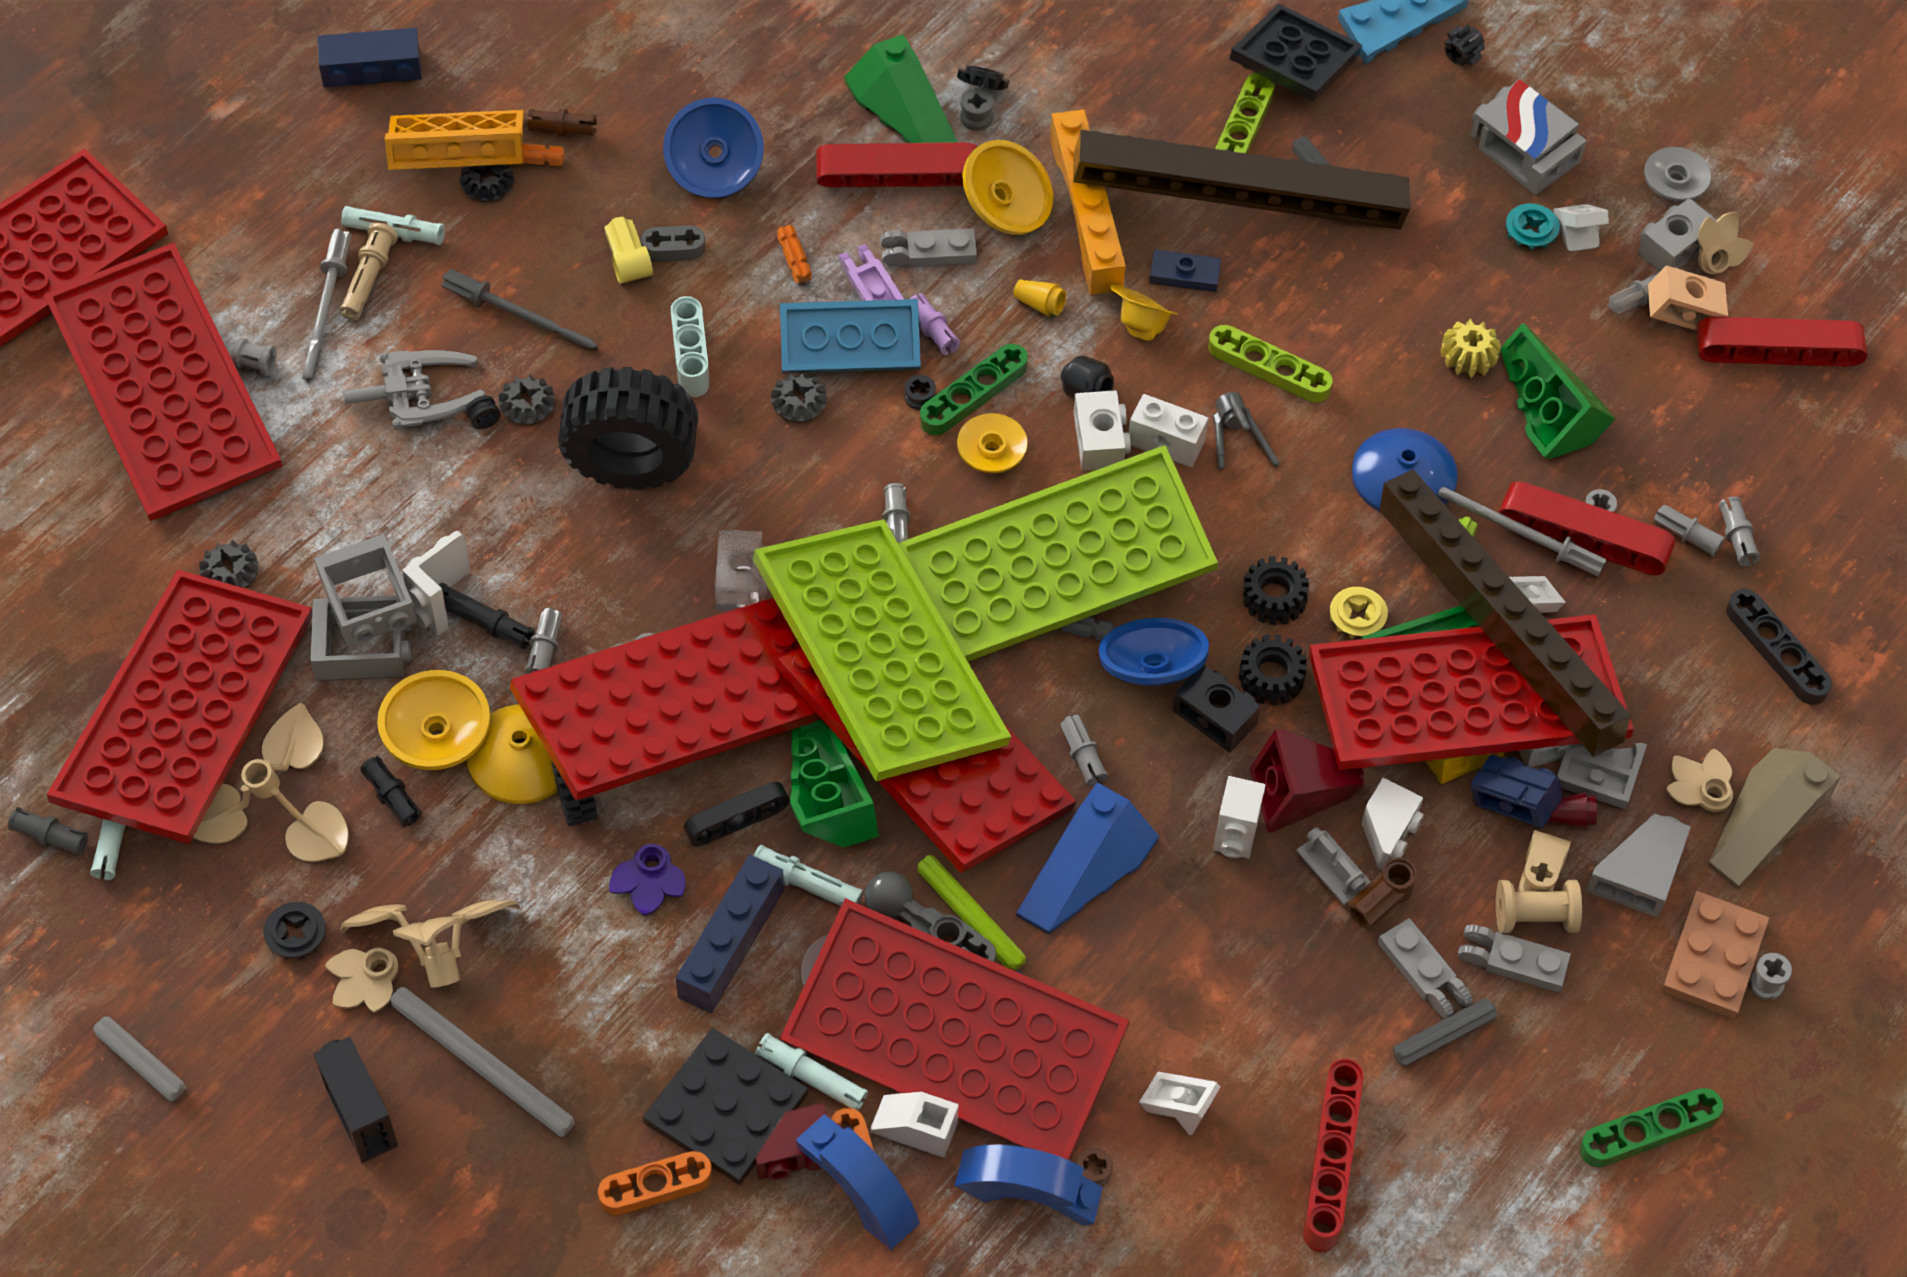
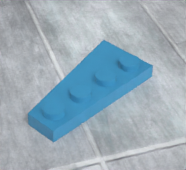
(1386, 22)

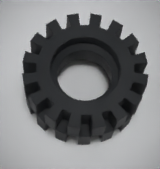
(1275, 607)
(1276, 652)
(574, 811)

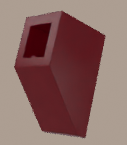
(780, 1151)

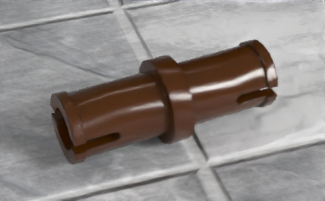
(562, 122)

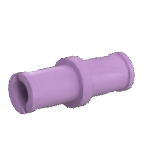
(934, 326)

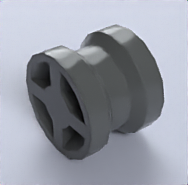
(976, 109)

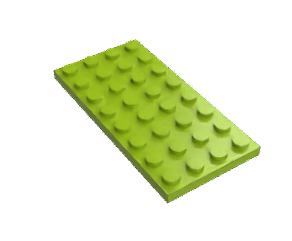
(1062, 553)
(881, 649)

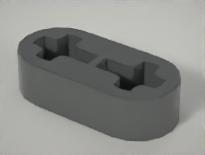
(674, 243)

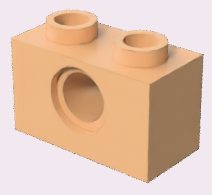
(1685, 297)

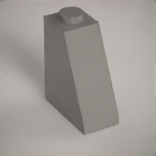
(1642, 866)

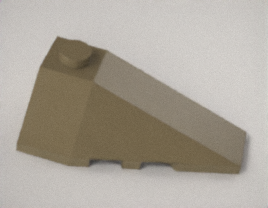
(1772, 806)

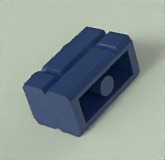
(1517, 790)

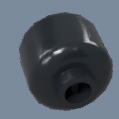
(1086, 376)

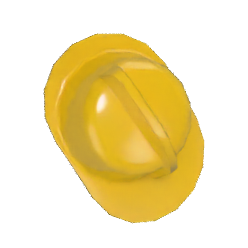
(1141, 314)

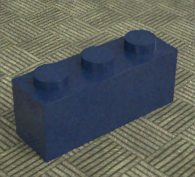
(369, 57)

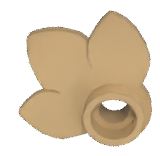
(1721, 240)
(1698, 779)
(359, 981)

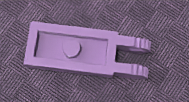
(870, 279)

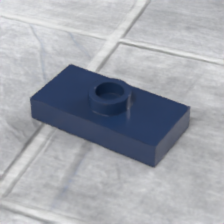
(1185, 270)

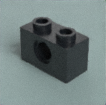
(1222, 725)

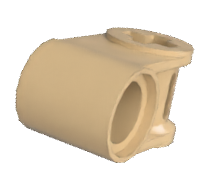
(1543, 862)

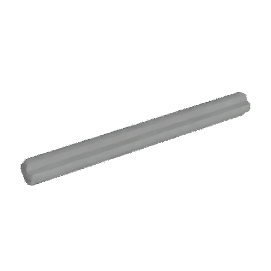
(482, 1061)

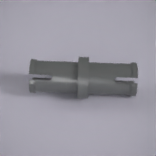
(48, 831)

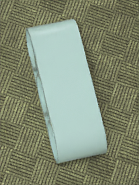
(690, 346)

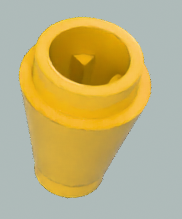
(1041, 296)

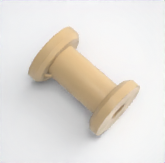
(1538, 906)

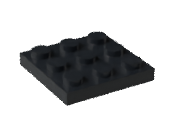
(1295, 52)
(724, 1104)

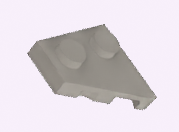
(1605, 775)

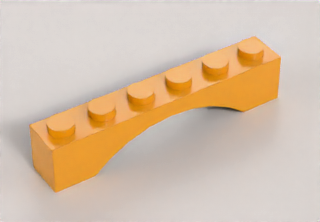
(1094, 220)

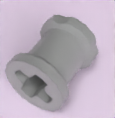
(254, 356)
(1774, 966)

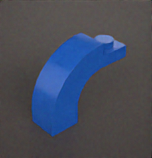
(1029, 1174)
(864, 1177)

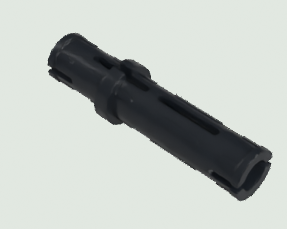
(495, 622)

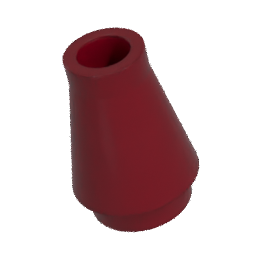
(1576, 811)

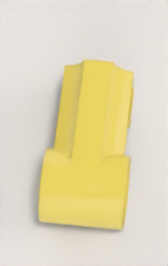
(628, 256)

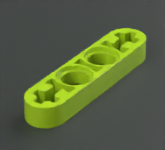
(1243, 123)
(1272, 360)

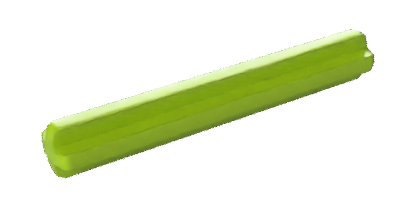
(970, 911)

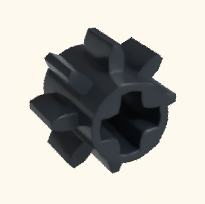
(1464, 45)

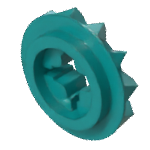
(1536, 216)

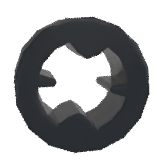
(924, 384)
(483, 412)

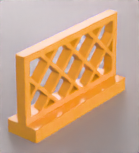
(456, 140)

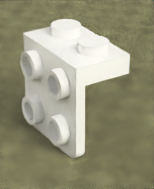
(442, 564)

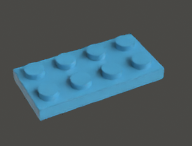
(850, 336)

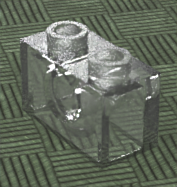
(735, 553)

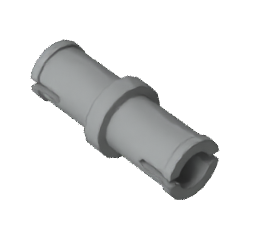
(1739, 531)

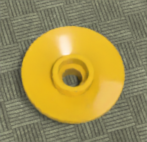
(994, 432)

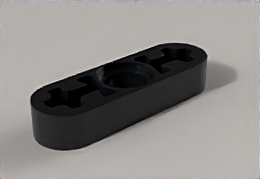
(736, 813)

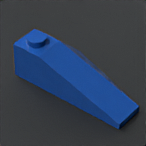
(1094, 852)

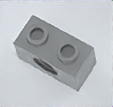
(1674, 237)

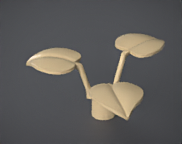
(291, 742)
(438, 959)

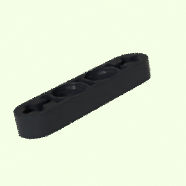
(1783, 643)

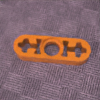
(624, 1180)

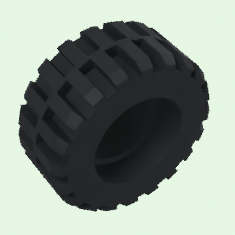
(628, 428)

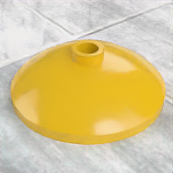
(1008, 187)
(432, 703)
(509, 769)

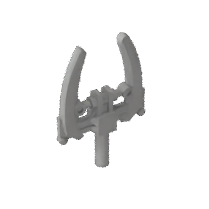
(401, 389)

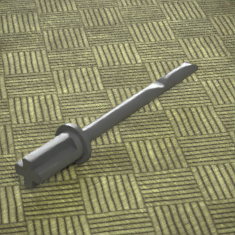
(480, 293)

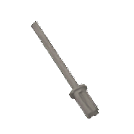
(334, 267)
(1566, 551)

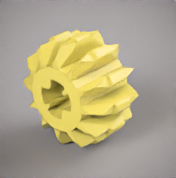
(1470, 348)

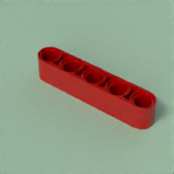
(892, 164)
(1781, 341)
(1590, 527)
(1331, 1171)

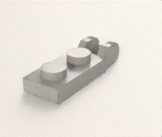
(929, 247)
(1515, 958)
(1423, 967)

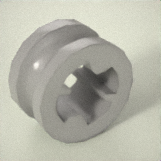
(1602, 497)

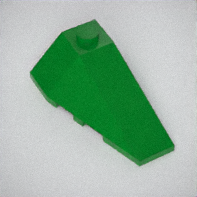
(898, 91)
(1555, 402)
(827, 788)

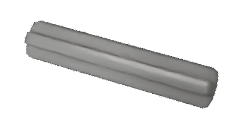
(139, 1058)

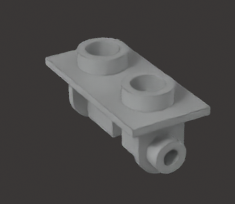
(1332, 865)

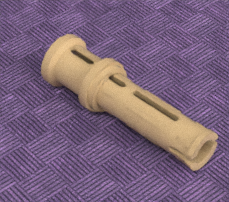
(372, 259)

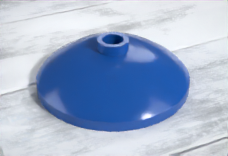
(709, 125)
(1383, 458)
(1154, 651)

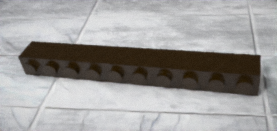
(1241, 179)
(1505, 614)

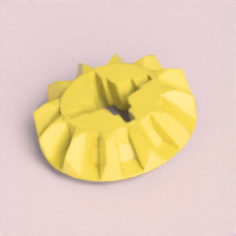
(1358, 599)

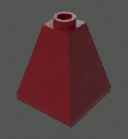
(1300, 779)

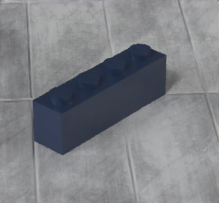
(730, 933)

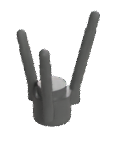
(1234, 414)

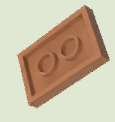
(1715, 954)

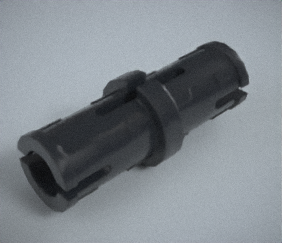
(391, 791)

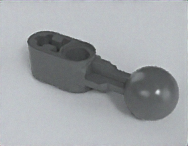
(893, 897)

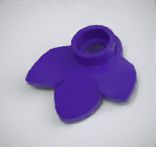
(646, 883)

